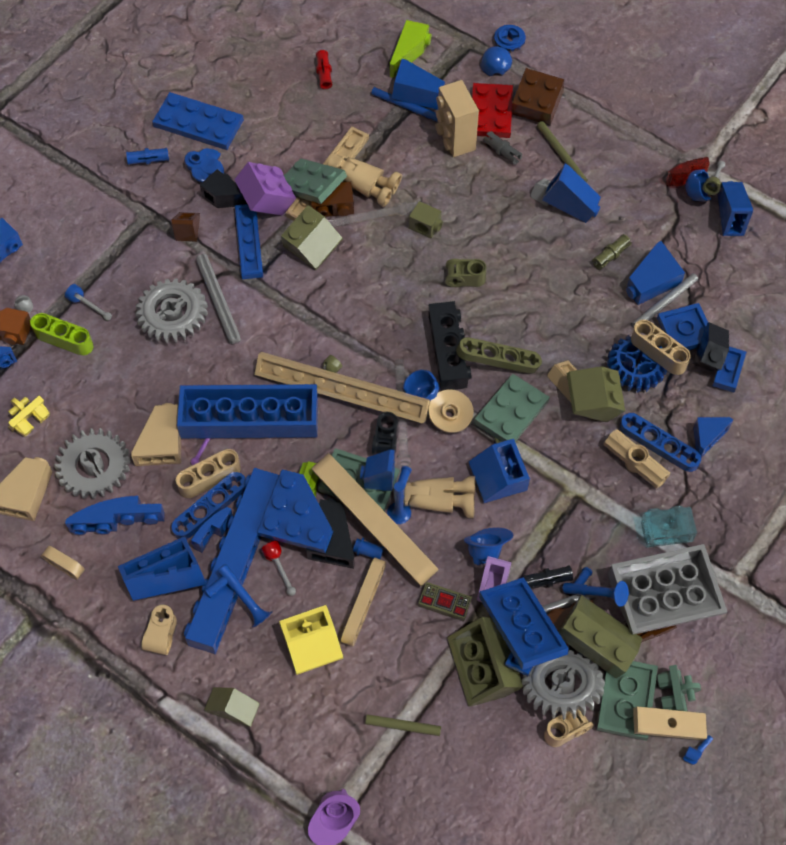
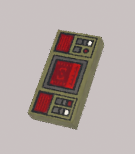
(445, 601)

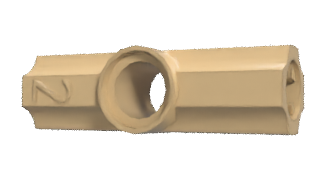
(647, 468)

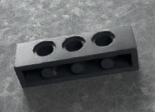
(449, 376)

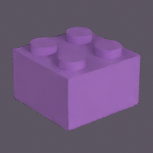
(265, 188)

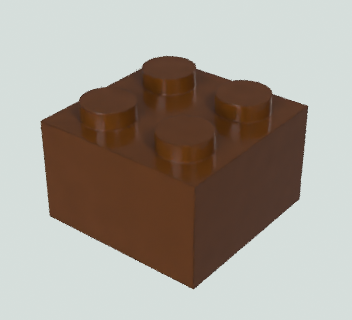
(538, 96)

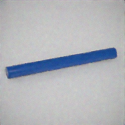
(409, 106)

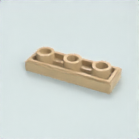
(682, 723)

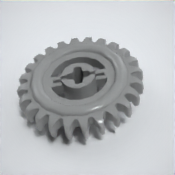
(170, 319)
(89, 445)
(562, 694)

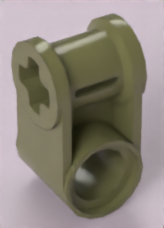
(465, 272)

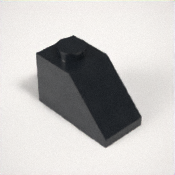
(712, 348)

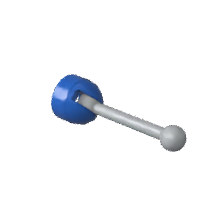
(75, 294)

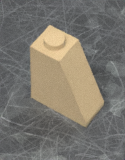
(159, 439)
(24, 488)

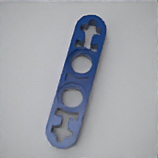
(657, 445)
(206, 503)

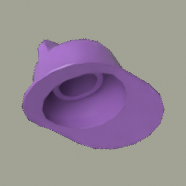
(333, 818)

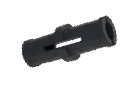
(549, 577)

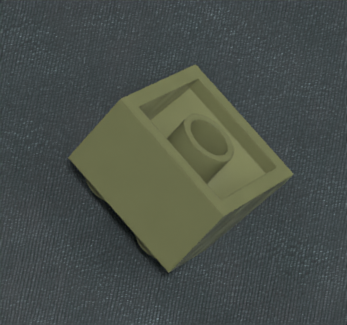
(311, 237)
(596, 393)

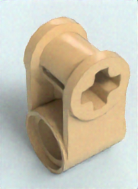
(160, 634)
(569, 727)

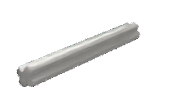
(218, 299)

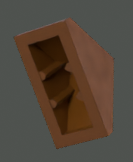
(186, 226)

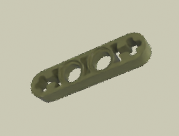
(499, 352)

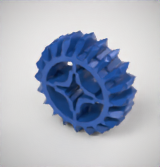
(625, 356)

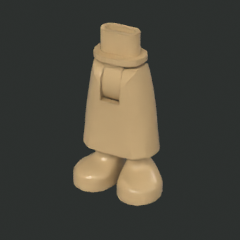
(367, 177)
(439, 495)

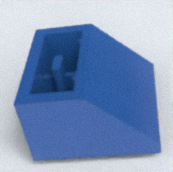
(499, 471)

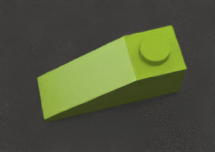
(410, 44)

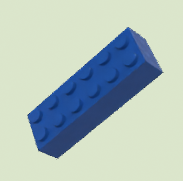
(248, 411)

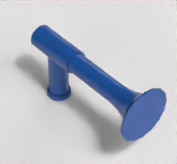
(398, 511)
(229, 578)
(619, 593)

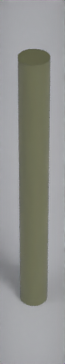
(559, 149)

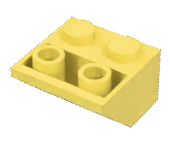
(311, 639)

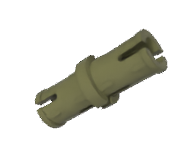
(611, 252)

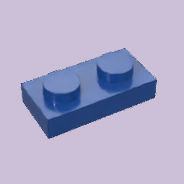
(730, 373)

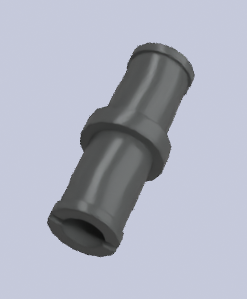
(502, 147)

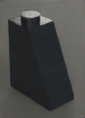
(340, 546)

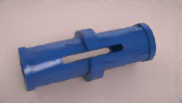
(147, 156)

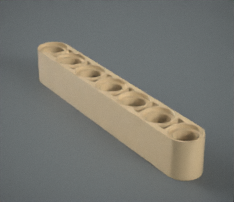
(375, 519)

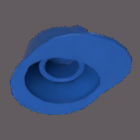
(487, 543)

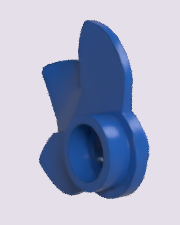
(205, 165)

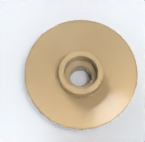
(457, 404)

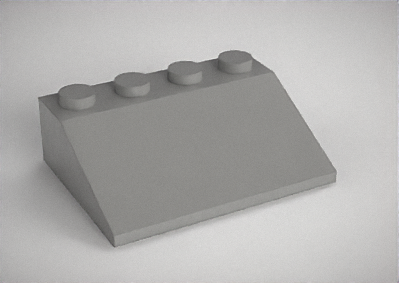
(668, 589)

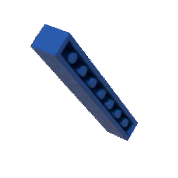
(237, 551)

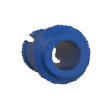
(368, 549)

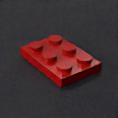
(494, 108)

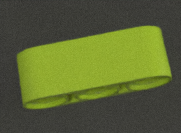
(67, 341)

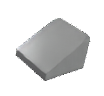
(539, 191)

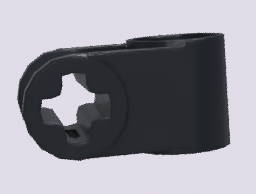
(385, 438)

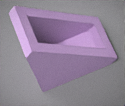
(495, 574)

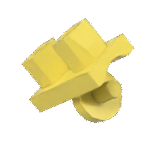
(20, 421)

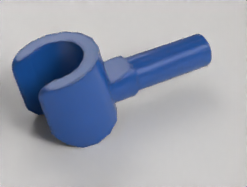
(693, 755)

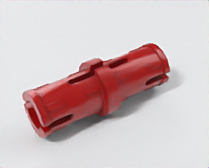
(324, 69)

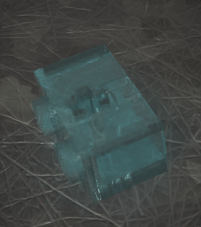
(668, 526)

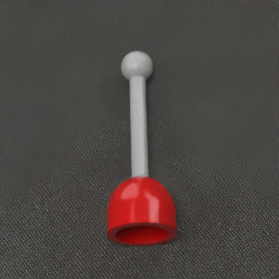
(272, 552)

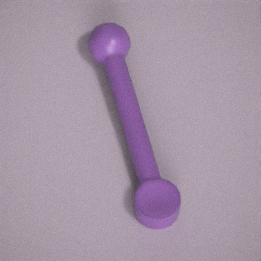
(195, 460)

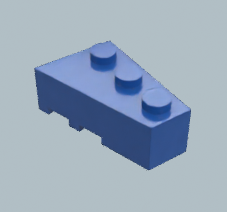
(162, 571)

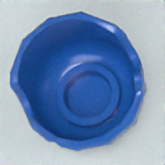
(496, 60)
(694, 185)
(421, 384)

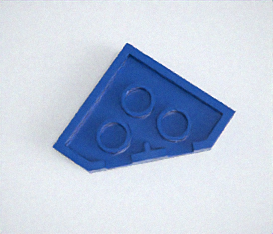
(295, 515)

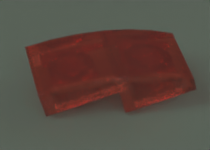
(678, 175)

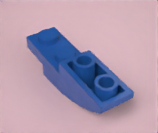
(106, 515)

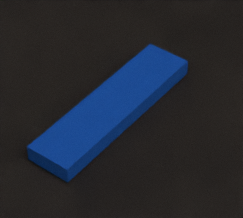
(248, 242)

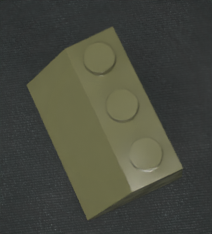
(600, 637)
(481, 661)

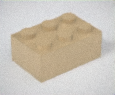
(457, 118)

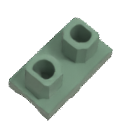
(673, 680)

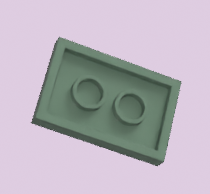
(314, 180)
(511, 409)
(352, 464)
(622, 695)

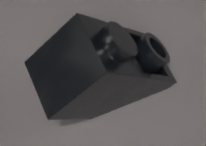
(221, 191)

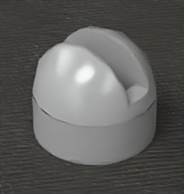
(23, 303)

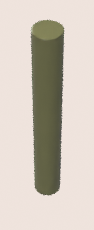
(403, 725)

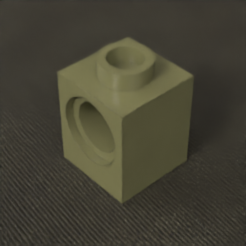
(425, 220)

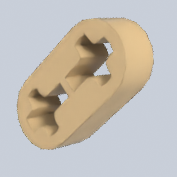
(62, 562)

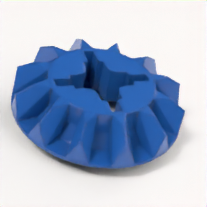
(514, 32)

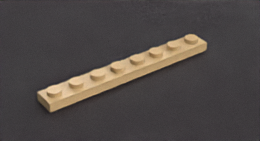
(343, 387)

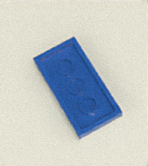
(198, 121)
(523, 623)

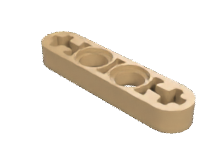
(363, 602)

